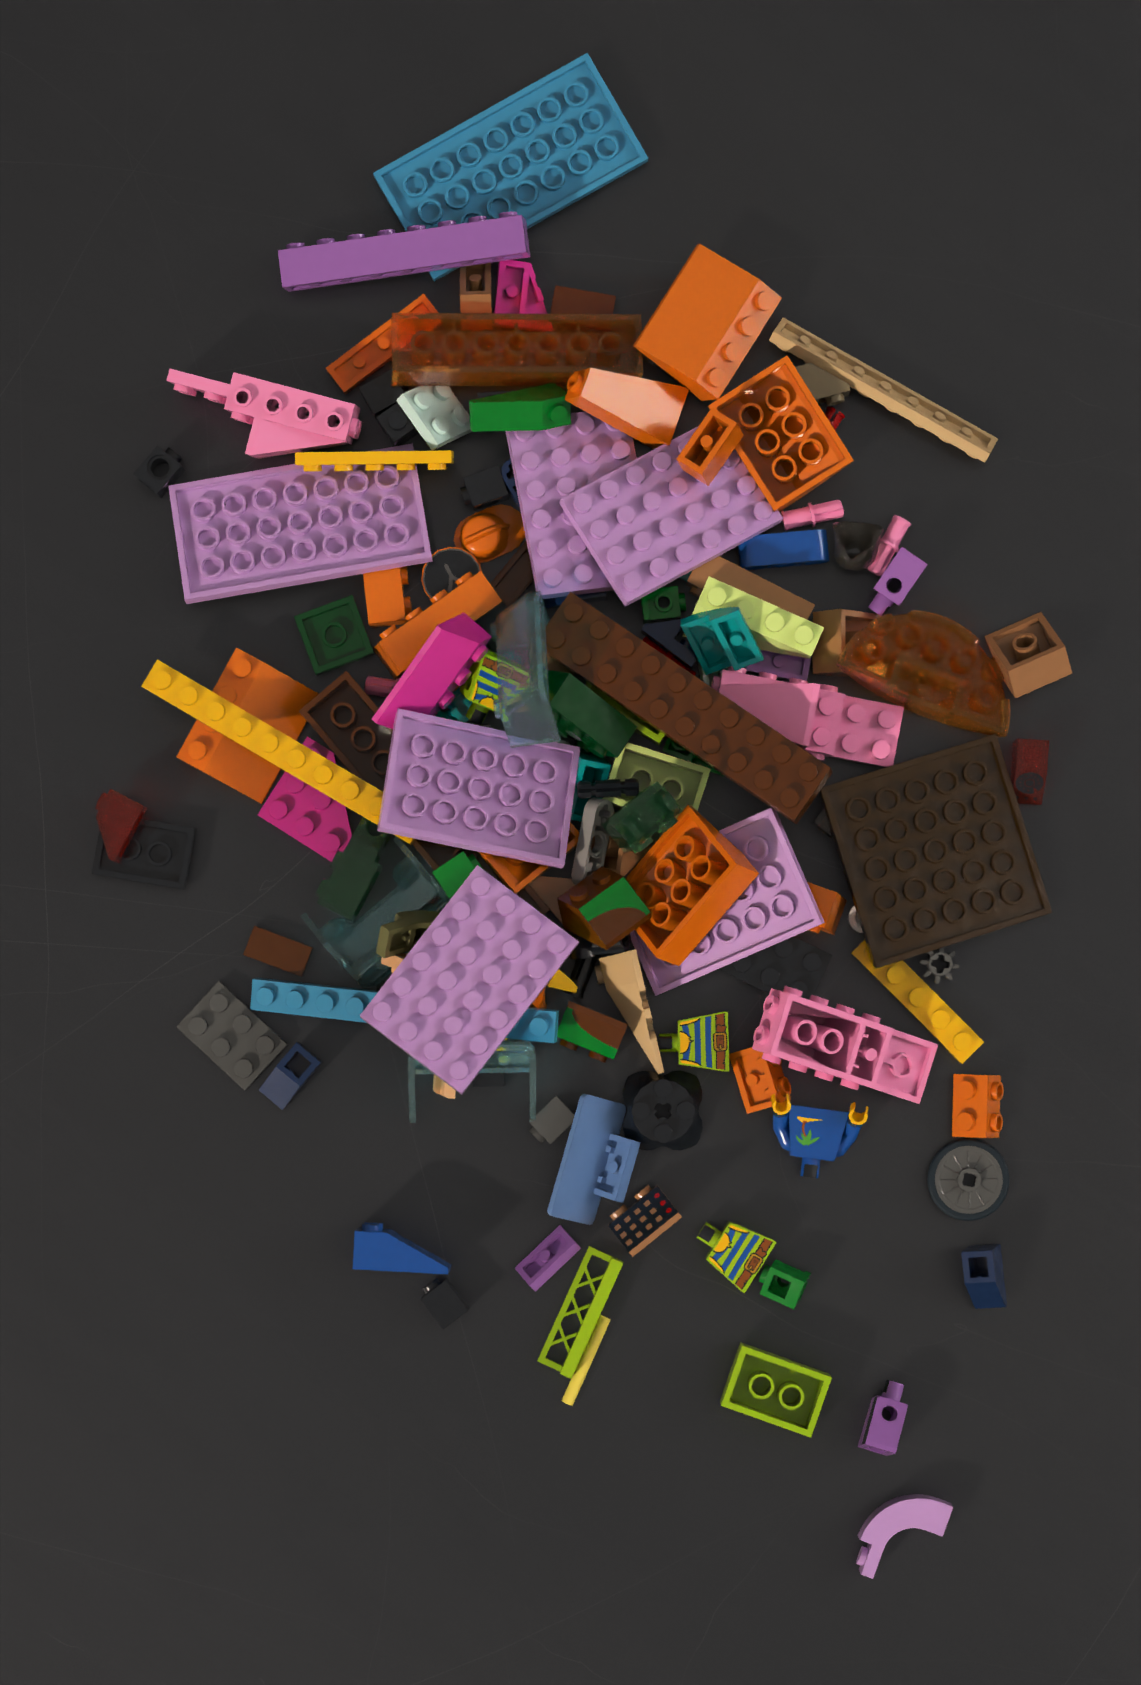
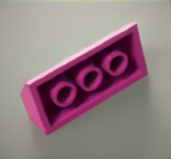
(436, 670)

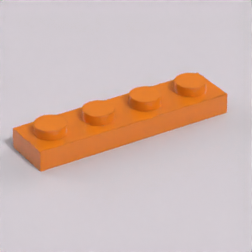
(371, 352)

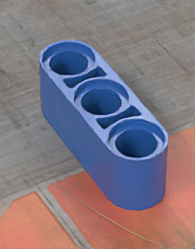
(784, 550)

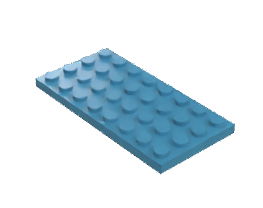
(518, 155)

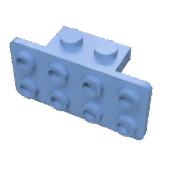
(593, 1161)

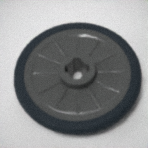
(988, 1187)

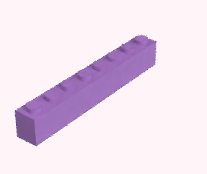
(404, 252)

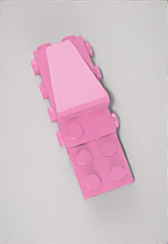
(281, 428)
(817, 716)
(842, 1045)

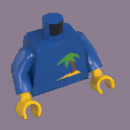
(815, 1132)

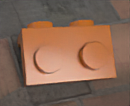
(977, 1106)

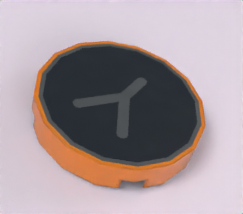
(446, 568)

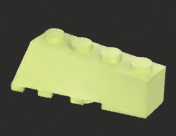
(770, 625)

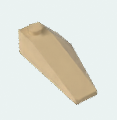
(627, 990)

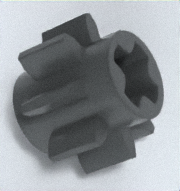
(933, 970)

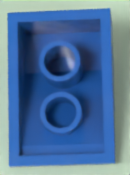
(388, 1251)

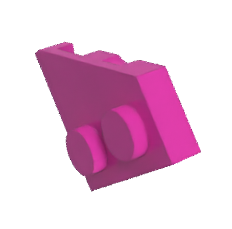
(517, 289)

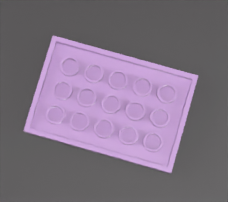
(548, 468)
(661, 523)
(476, 792)
(766, 913)
(469, 979)

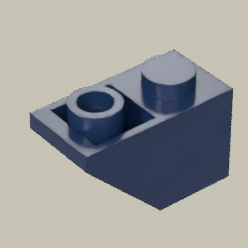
(290, 1075)
(984, 1275)

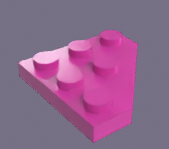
(308, 813)

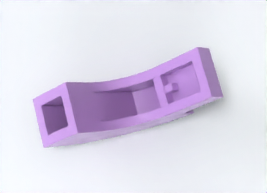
(897, 1515)

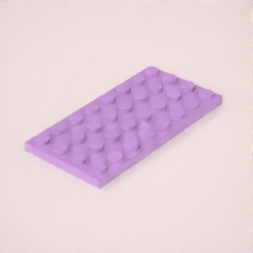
(296, 527)

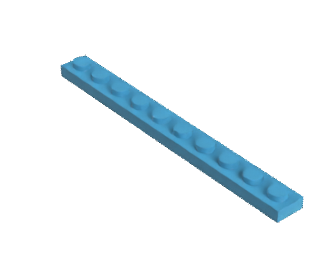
(349, 1003)

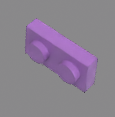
(782, 665)
(547, 1258)

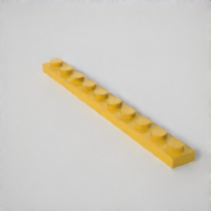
(266, 741)

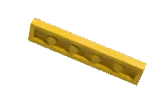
(374, 460)
(923, 1005)

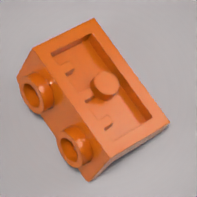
(758, 1079)

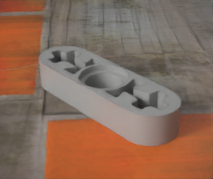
(594, 814)

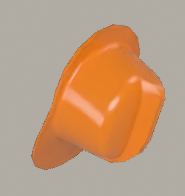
(490, 532)

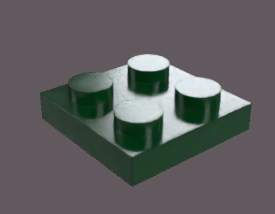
(334, 635)

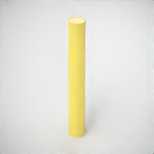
(586, 1360)

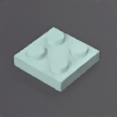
(435, 414)

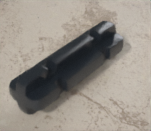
(608, 788)

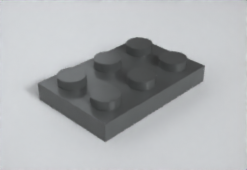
(232, 1035)

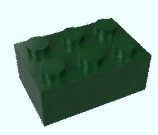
(587, 717)

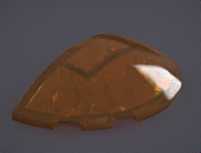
(930, 670)

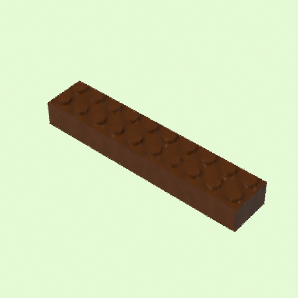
(685, 708)
(345, 723)

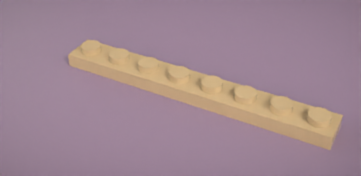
(884, 390)

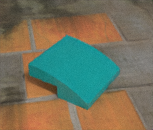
(721, 639)

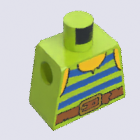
(481, 687)
(700, 1042)
(736, 1252)

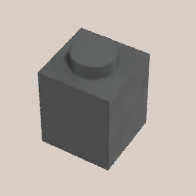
(551, 1121)

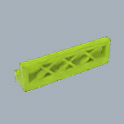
(591, 1317)

